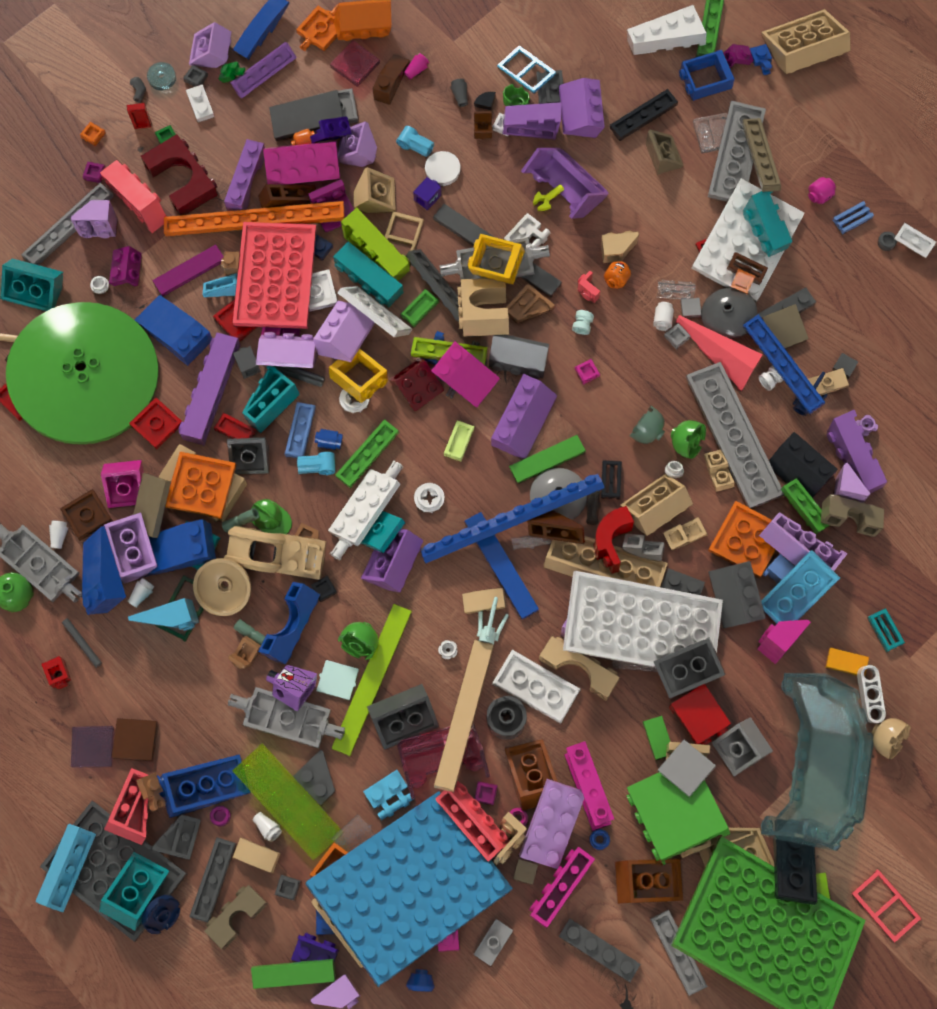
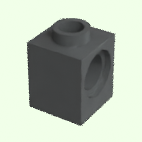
(246, 362)

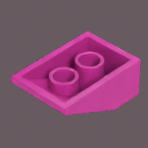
(465, 374)

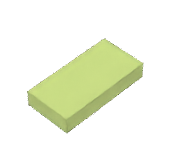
(459, 441)

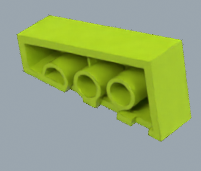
(373, 244)

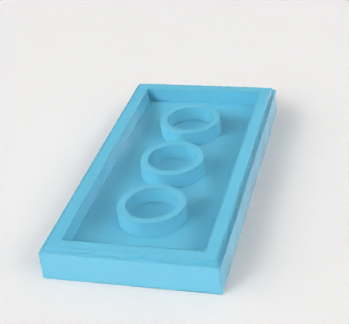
(799, 589)

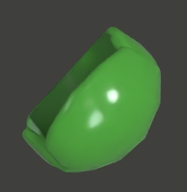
(515, 96)

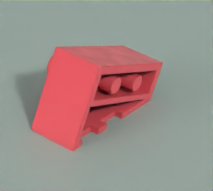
(130, 811)

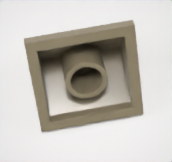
(663, 152)

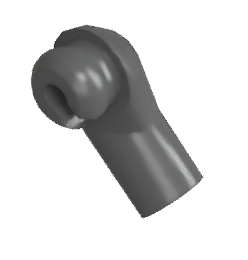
(139, 87)

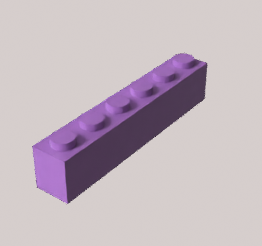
(210, 389)

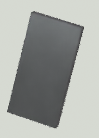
(304, 114)

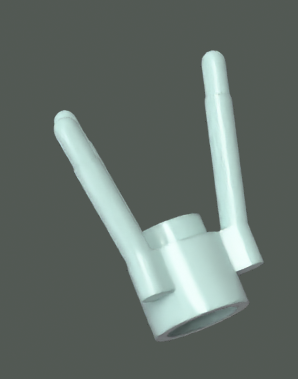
(488, 633)

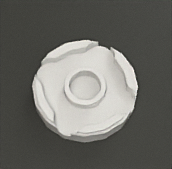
(443, 168)

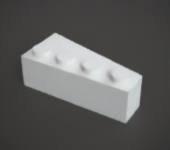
(667, 32)

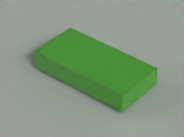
(419, 308)
(657, 736)

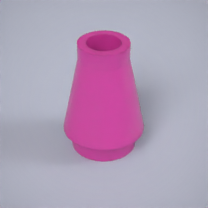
(416, 66)

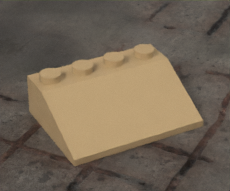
(807, 41)

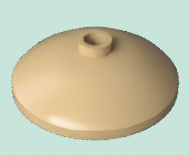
(212, 593)

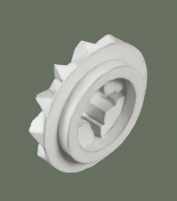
(345, 402)
(435, 491)

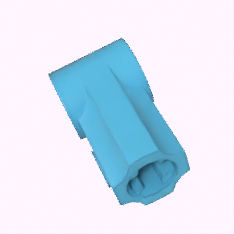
(412, 140)
(322, 463)

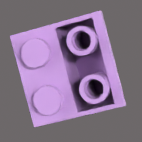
(95, 220)

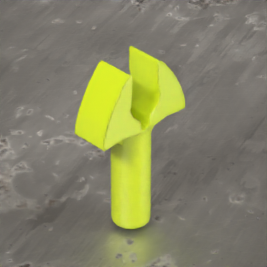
(546, 198)

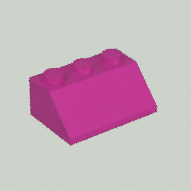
(780, 638)

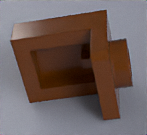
(482, 125)

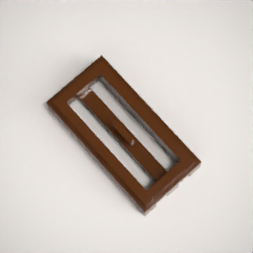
(734, 266)

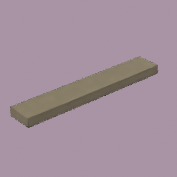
(761, 155)

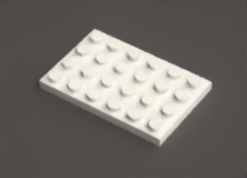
(735, 234)

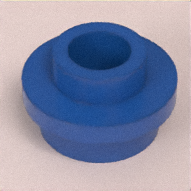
(606, 839)

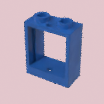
(716, 58)

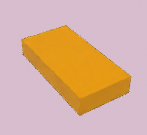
(845, 661)

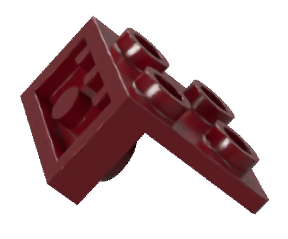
(417, 384)

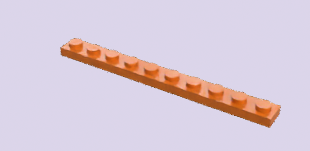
(234, 219)

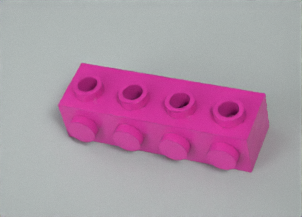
(562, 887)

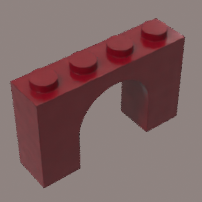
(176, 153)

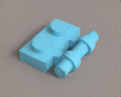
(384, 791)

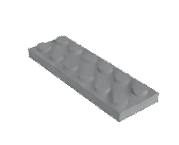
(734, 155)

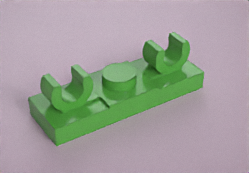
(804, 505)

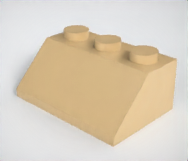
(658, 504)

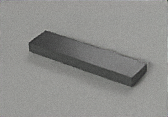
(213, 880)

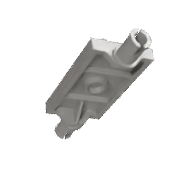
(495, 260)
(38, 563)
(276, 718)

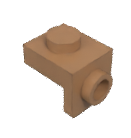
(245, 653)

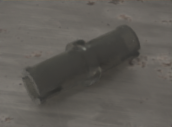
(593, 508)

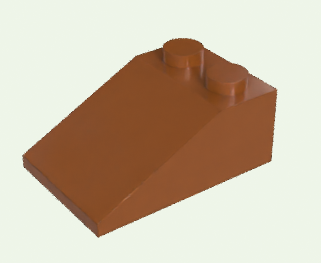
(529, 771)
(648, 881)

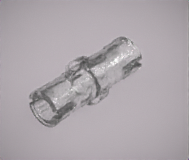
(528, 541)

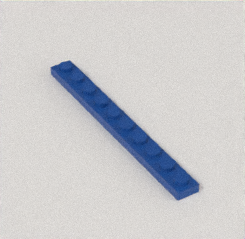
(512, 518)

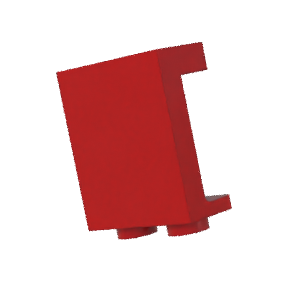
(701, 715)

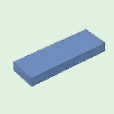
(300, 430)

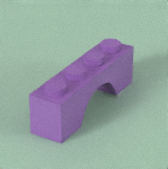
(240, 187)

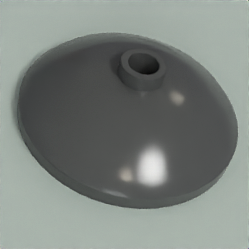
(731, 321)

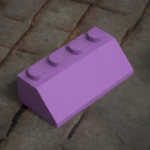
(523, 417)

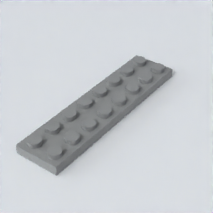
(734, 435)

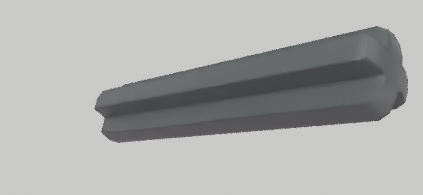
(302, 375)

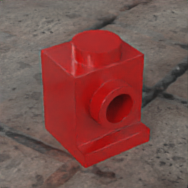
(51, 669)

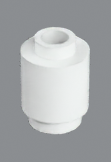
(663, 316)

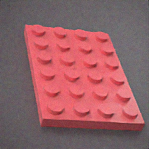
(275, 275)

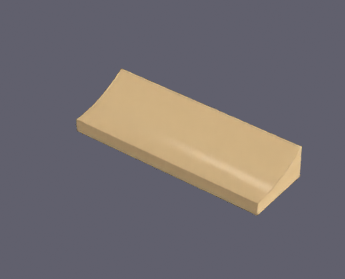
(571, 557)

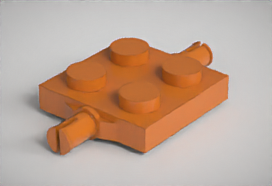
(318, 28)

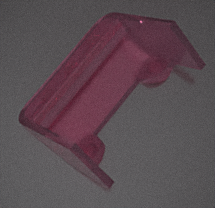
(423, 755)

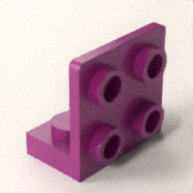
(331, 193)

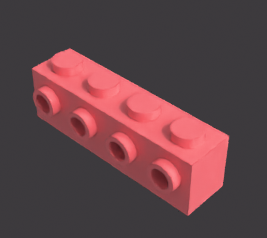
(473, 821)

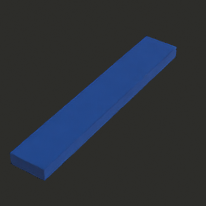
(784, 364)
(505, 571)

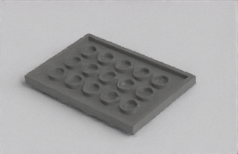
(106, 860)

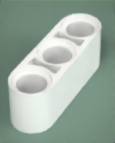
(875, 684)

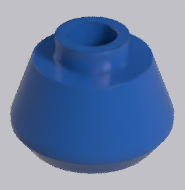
(420, 981)

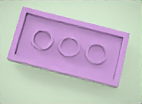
(552, 824)

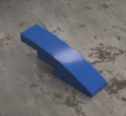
(260, 26)

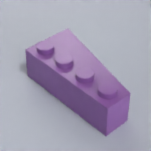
(856, 452)

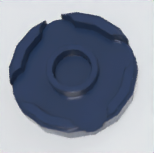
(161, 914)

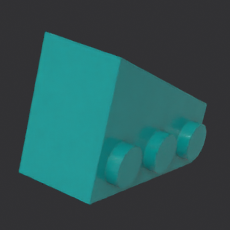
(766, 223)
(270, 399)

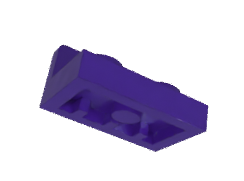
(332, 129)
(311, 950)

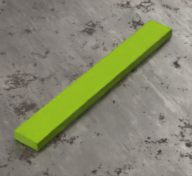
(372, 679)

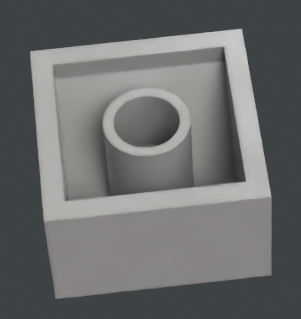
(742, 746)

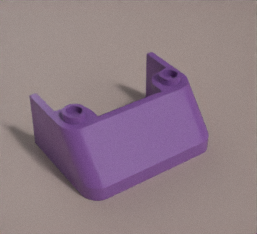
(559, 168)

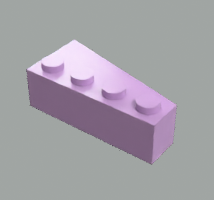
(795, 543)

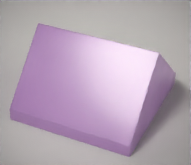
(850, 486)

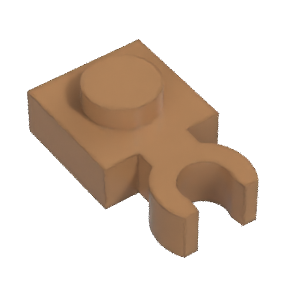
(150, 789)

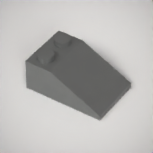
(689, 667)

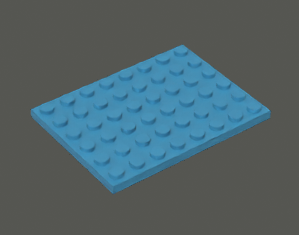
(407, 889)

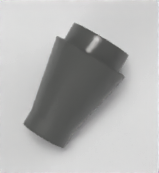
(459, 90)

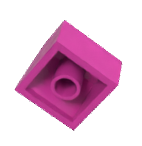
(122, 482)

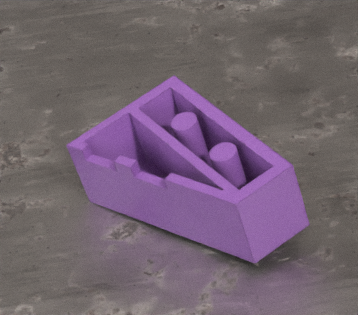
(532, 120)

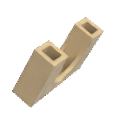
(477, 320)
(237, 486)

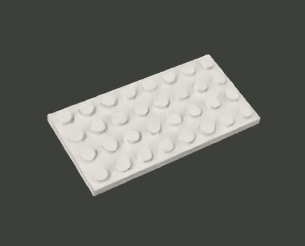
(635, 619)

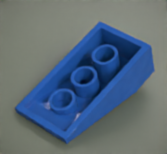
(174, 329)
(183, 546)
(100, 576)
(202, 786)

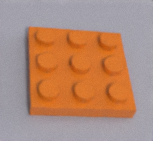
(200, 485)
(740, 539)

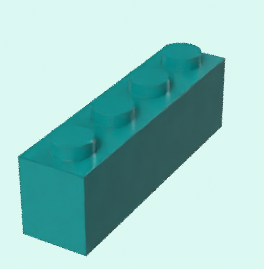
(368, 274)

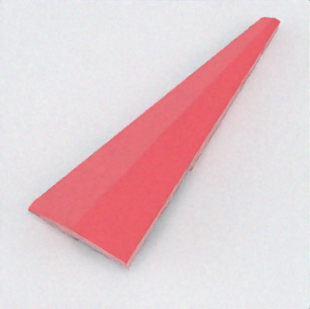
(736, 358)

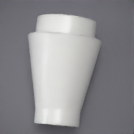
(58, 532)
(140, 592)
(269, 829)

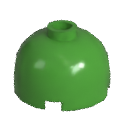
(687, 438)
(14, 592)
(359, 640)

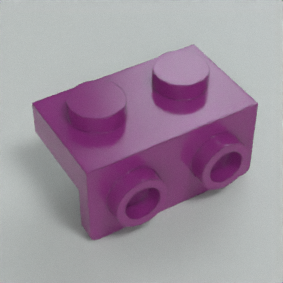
(125, 266)

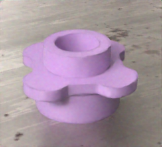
(872, 426)

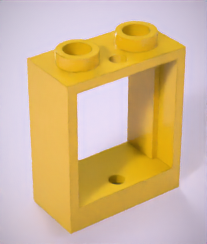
(517, 253)
(366, 391)

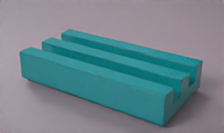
(887, 647)

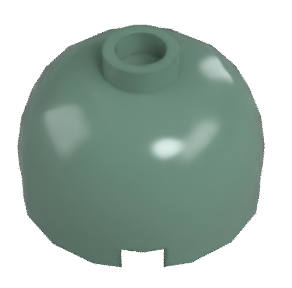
(649, 427)

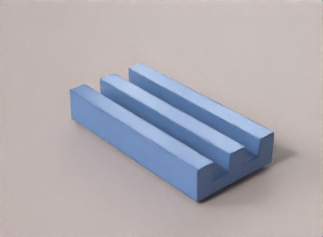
(865, 210)

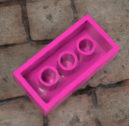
(302, 163)

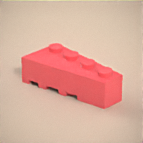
(135, 195)

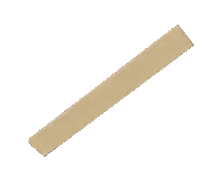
(463, 716)

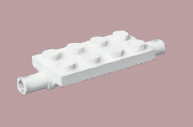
(364, 508)

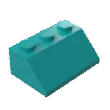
(30, 284)

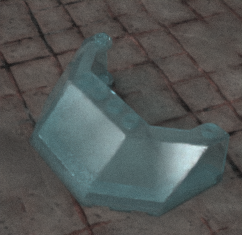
(829, 764)

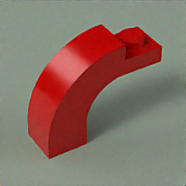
(613, 524)

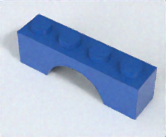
(300, 602)

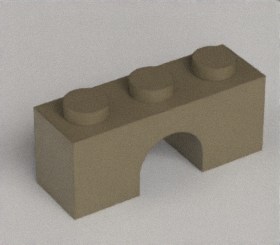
(867, 517)
(221, 928)

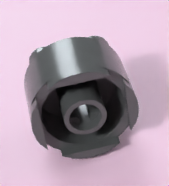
(501, 707)

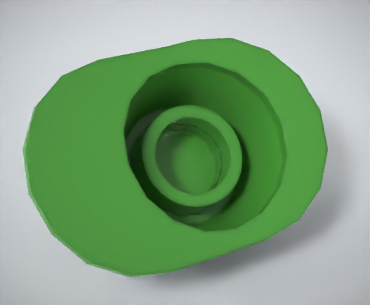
(272, 517)

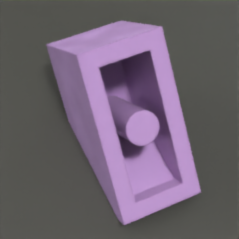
(338, 994)

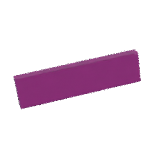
(188, 270)

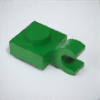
(229, 72)

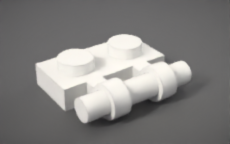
(528, 227)

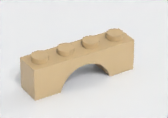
(601, 679)

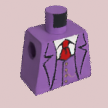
(292, 685)

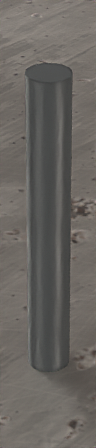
(81, 642)

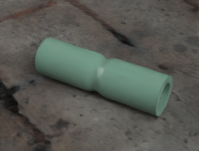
(240, 520)
(246, 630)

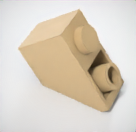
(617, 246)

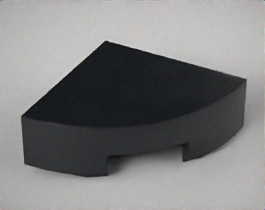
(485, 100)

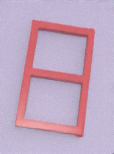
(875, 915)

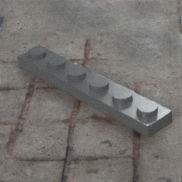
(435, 281)

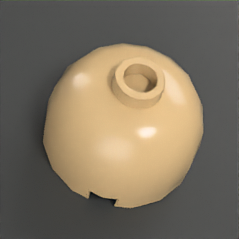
(889, 736)

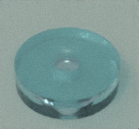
(164, 82)

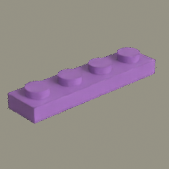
(263, 70)

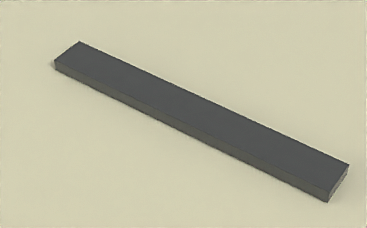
(470, 232)

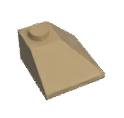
(375, 192)

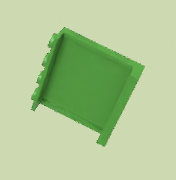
(673, 818)

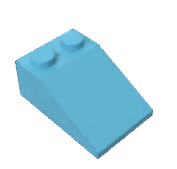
(176, 614)

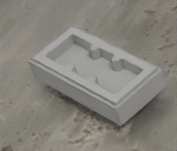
(493, 942)

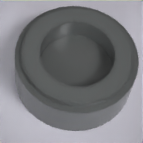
(886, 241)

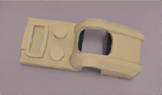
(291, 554)

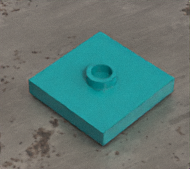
(383, 531)

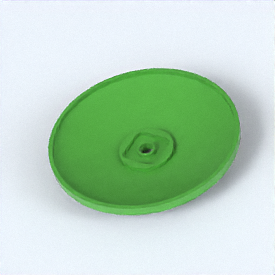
(86, 403)

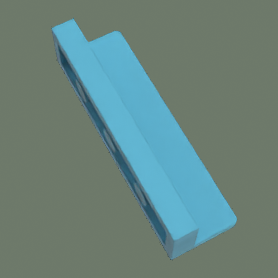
(65, 868)

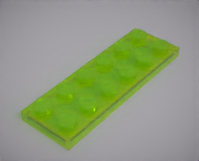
(287, 801)

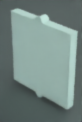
(337, 680)

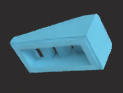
(221, 287)

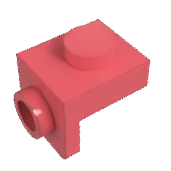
(586, 289)

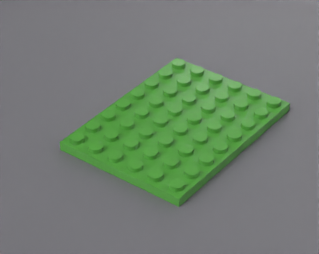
(767, 945)

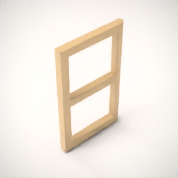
(403, 240)

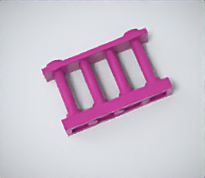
(588, 781)

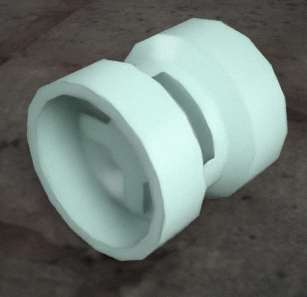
(582, 323)

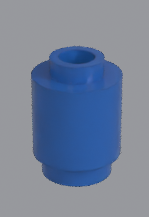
(329, 439)

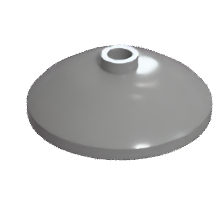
(558, 479)

